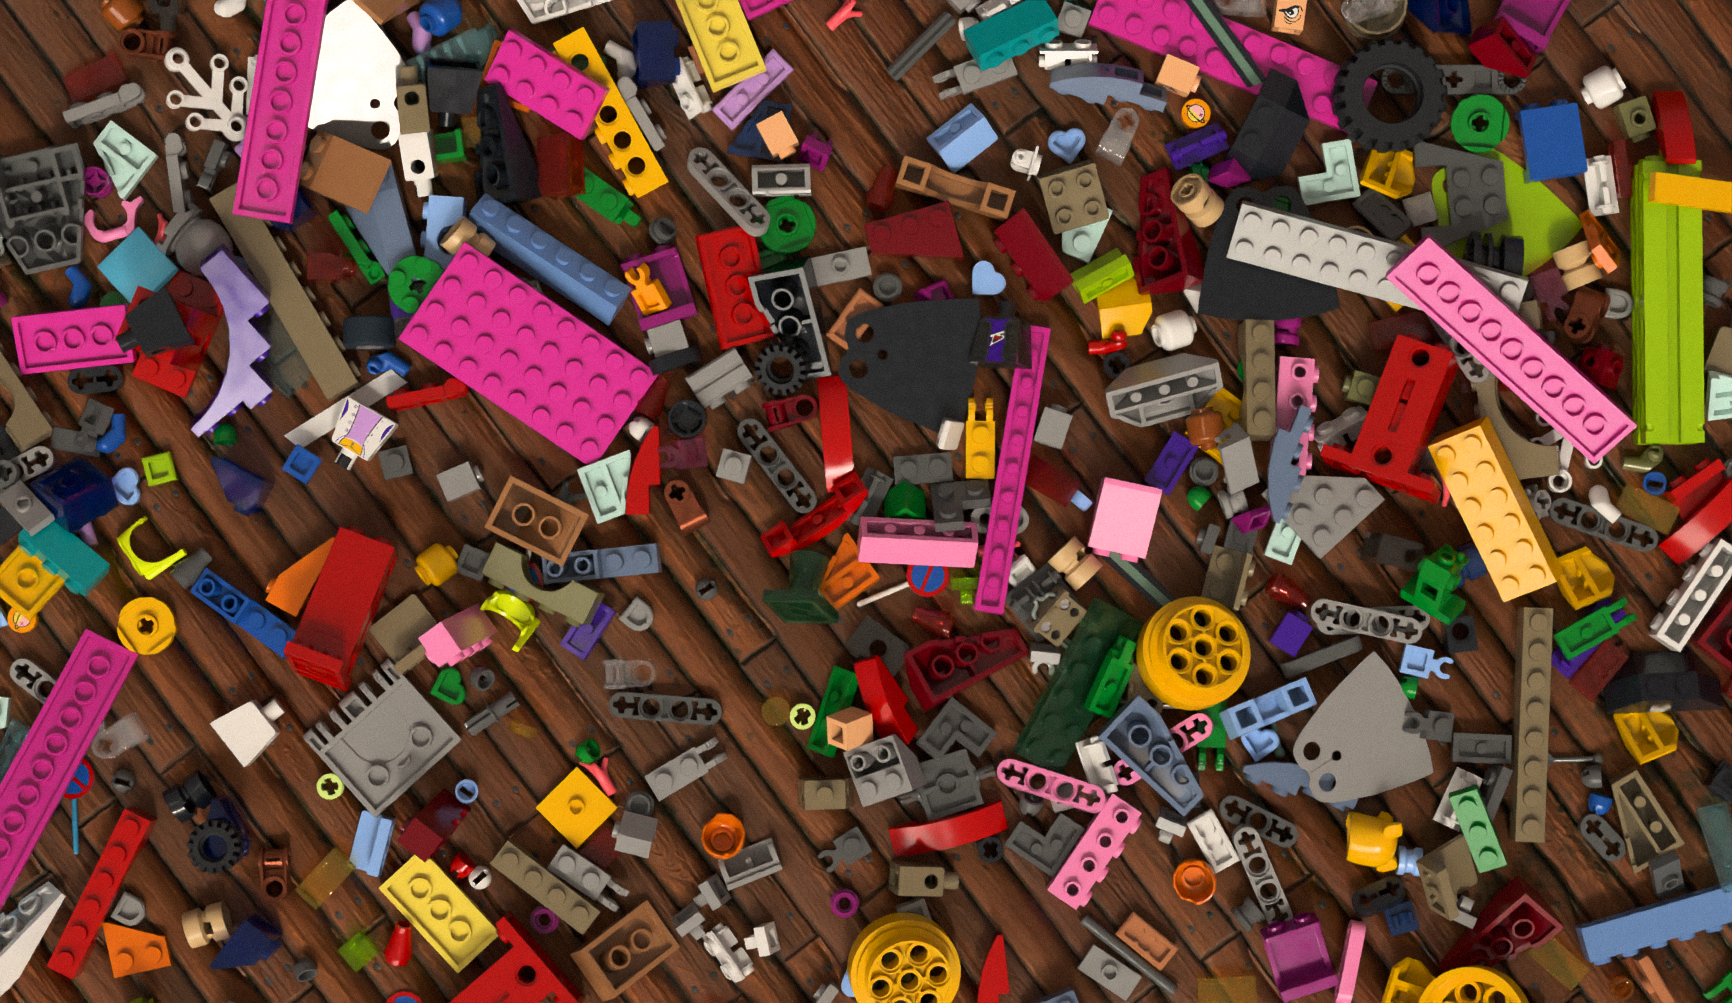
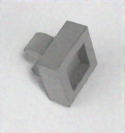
(1046, 654)
(1170, 824)
(712, 892)
(1464, 907)
(690, 921)

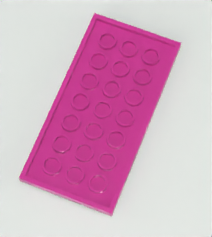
(528, 354)

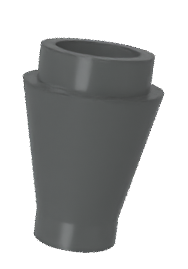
(190, 568)

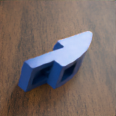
(244, 611)

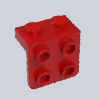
(1697, 488)

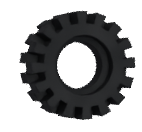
(775, 381)
(199, 855)

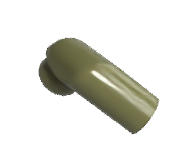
(1645, 462)

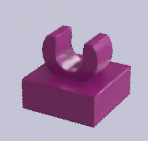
(815, 152)

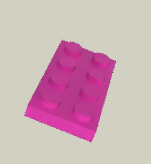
(547, 84)
(70, 339)

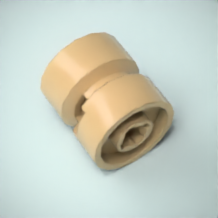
(1197, 200)
(466, 231)
(1576, 265)
(1075, 563)
(197, 926)

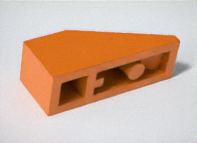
(295, 585)

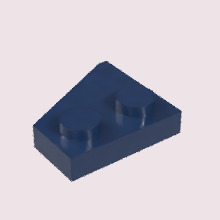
(749, 141)

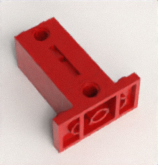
(202, 313)
(1401, 419)
(342, 608)
(506, 978)

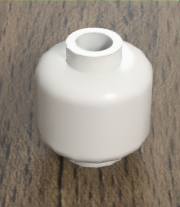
(1603, 87)
(1173, 330)

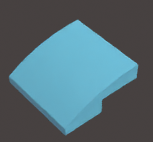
(137, 263)

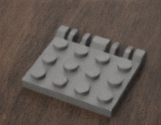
(386, 742)

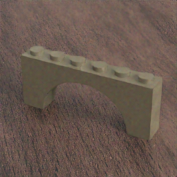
(1526, 457)

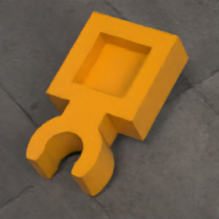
(647, 293)

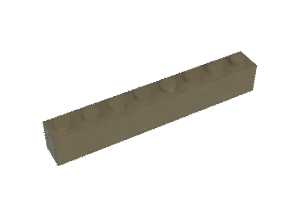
(289, 298)
(1531, 724)

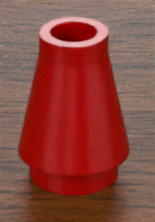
(399, 945)

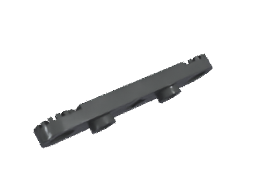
(1473, 80)

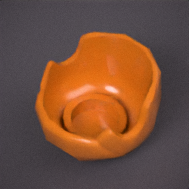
(723, 836)
(1195, 881)

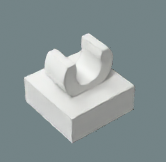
(764, 938)

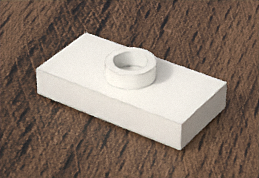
(1213, 840)

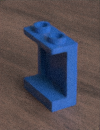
(1552, 141)

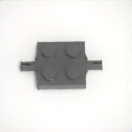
(950, 785)

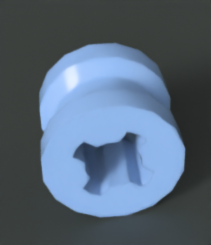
(1407, 860)

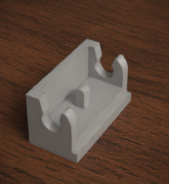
(1237, 459)
(750, 864)

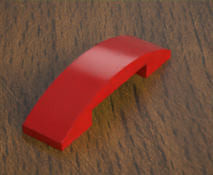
(835, 429)
(818, 522)
(1700, 527)
(948, 831)

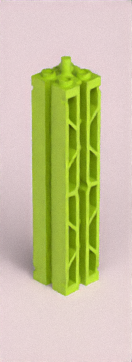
(1666, 313)

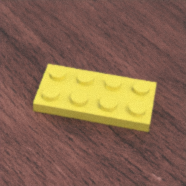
(722, 41)
(440, 911)

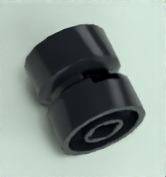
(687, 419)
(187, 798)

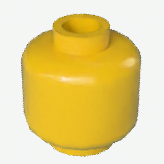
(437, 564)

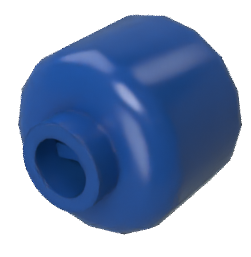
(440, 16)

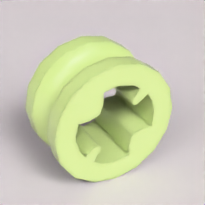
(811, 719)
(326, 793)

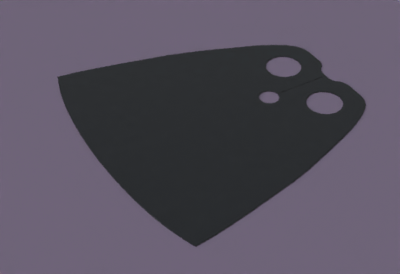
(1250, 291)
(926, 361)

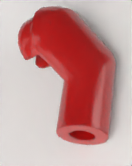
(1108, 346)

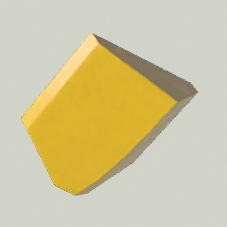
(1389, 173)
(1123, 309)
(1584, 578)
(1647, 734)
(1407, 982)

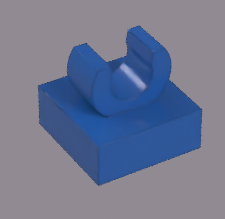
(302, 464)

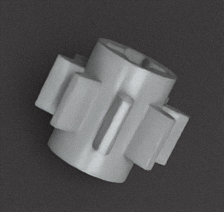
(1539, 500)

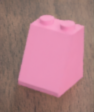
(1123, 519)

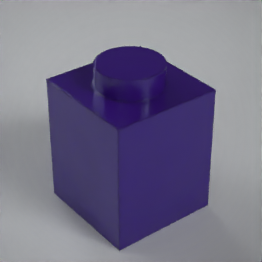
(1290, 632)

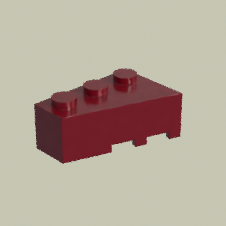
(917, 233)
(432, 827)

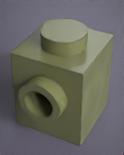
(1634, 119)
(1359, 387)

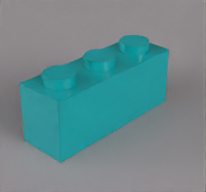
(1011, 33)
(66, 556)

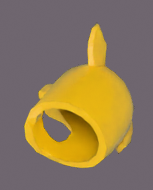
(1372, 840)

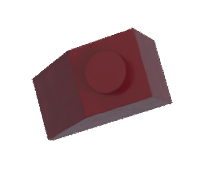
(1502, 48)

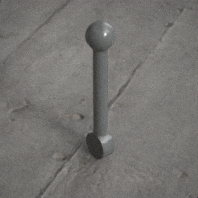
(1596, 759)

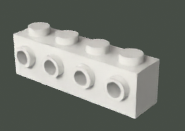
(1694, 597)

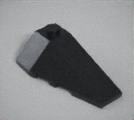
(505, 161)

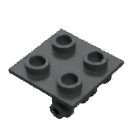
(1037, 584)

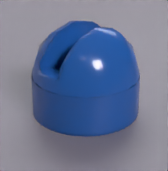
(1656, 477)
(1599, 803)

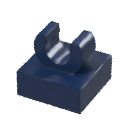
(1401, 918)

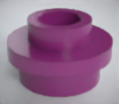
(851, 909)
(540, 927)

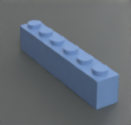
(550, 260)
(1655, 924)

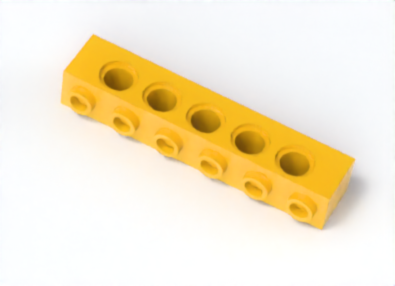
(652, 177)

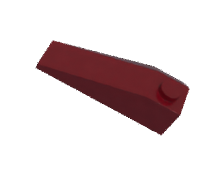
(1166, 246)
(952, 665)
(1506, 926)

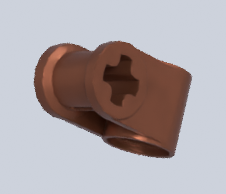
(153, 43)
(1587, 311)
(688, 511)
(275, 870)

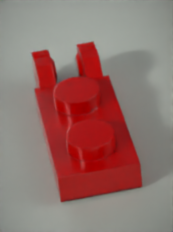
(428, 395)

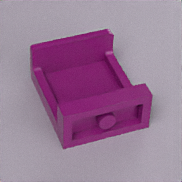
(1533, 19)
(668, 268)
(1298, 956)

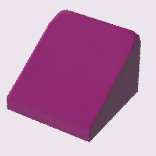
(1228, 174)
(936, 291)
(1252, 519)

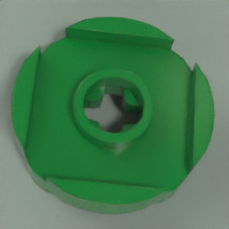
(1466, 133)
(801, 234)
(400, 281)

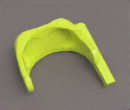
(144, 568)
(516, 610)

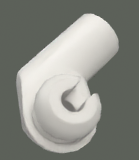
(228, 8)
(624, 59)
(1601, 502)

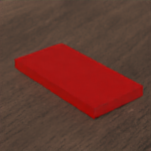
(726, 263)

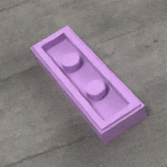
(752, 91)

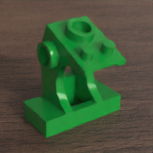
(1432, 586)

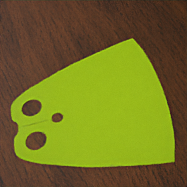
(1531, 213)

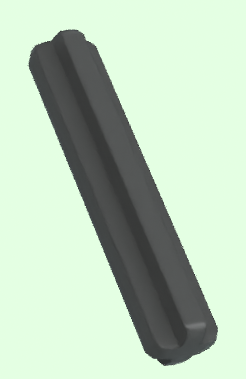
(920, 46)

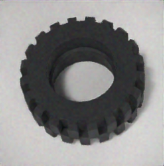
(1422, 75)

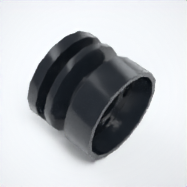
(1506, 256)

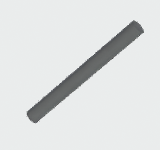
(1128, 954)

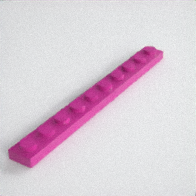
(1011, 478)

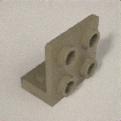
(1073, 196)
(1227, 577)
(400, 632)
(1447, 874)

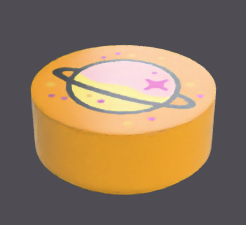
(1195, 113)
(19, 623)

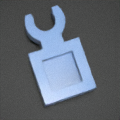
(1420, 662)

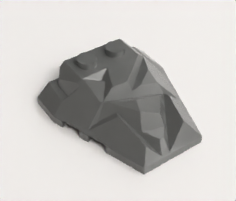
(43, 207)

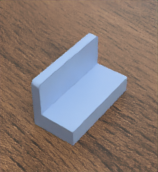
(962, 138)
(372, 842)

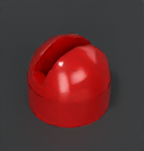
(462, 865)

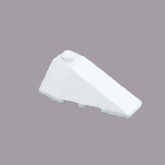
(23, 931)

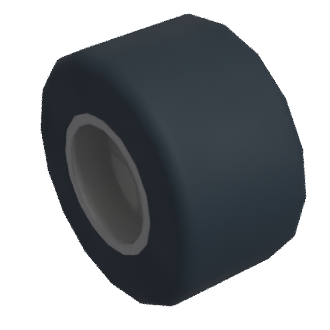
(368, 332)

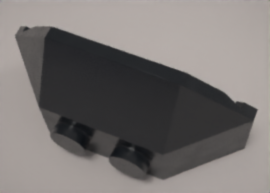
(1270, 128)
(1662, 684)

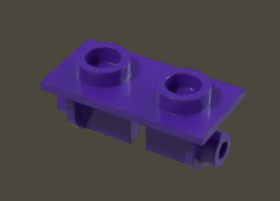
(1197, 146)

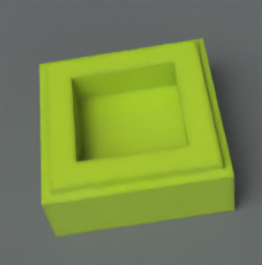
(160, 468)

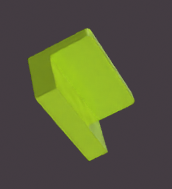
(1102, 275)

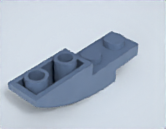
(1098, 80)
(1281, 475)
(604, 563)
(1287, 778)

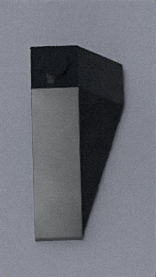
(792, 306)

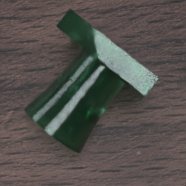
(803, 598)

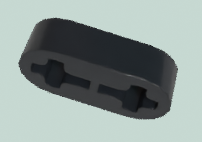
(675, 360)
(95, 373)
(1380, 901)

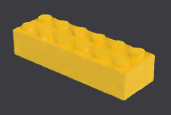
(1495, 509)

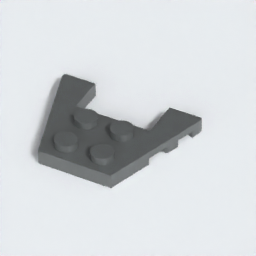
(1473, 191)

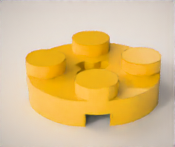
(130, 622)

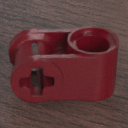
(788, 412)

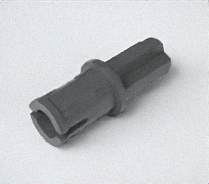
(491, 713)

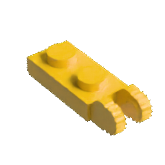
(980, 443)

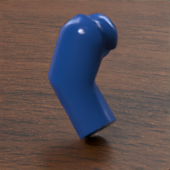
(81, 287)
(387, 361)
(115, 436)

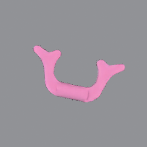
(119, 232)

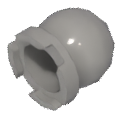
(193, 238)

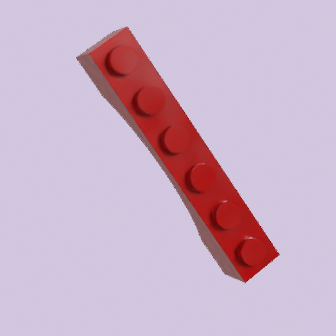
(91, 910)

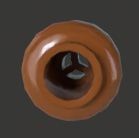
(122, 13)
(1204, 427)

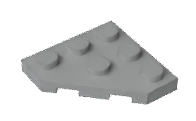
(1329, 509)

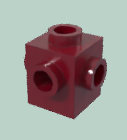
(1601, 365)

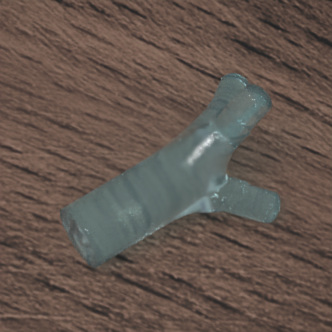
(566, 496)

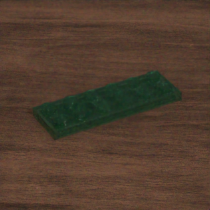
(1060, 715)

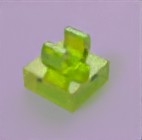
(965, 586)
(358, 951)

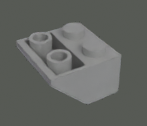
(883, 769)

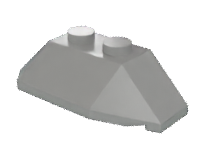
(1163, 389)

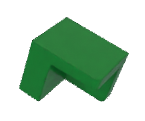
(450, 147)
(905, 502)

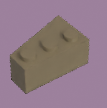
(1642, 819)

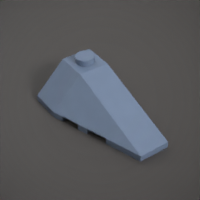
(387, 224)
(1148, 747)

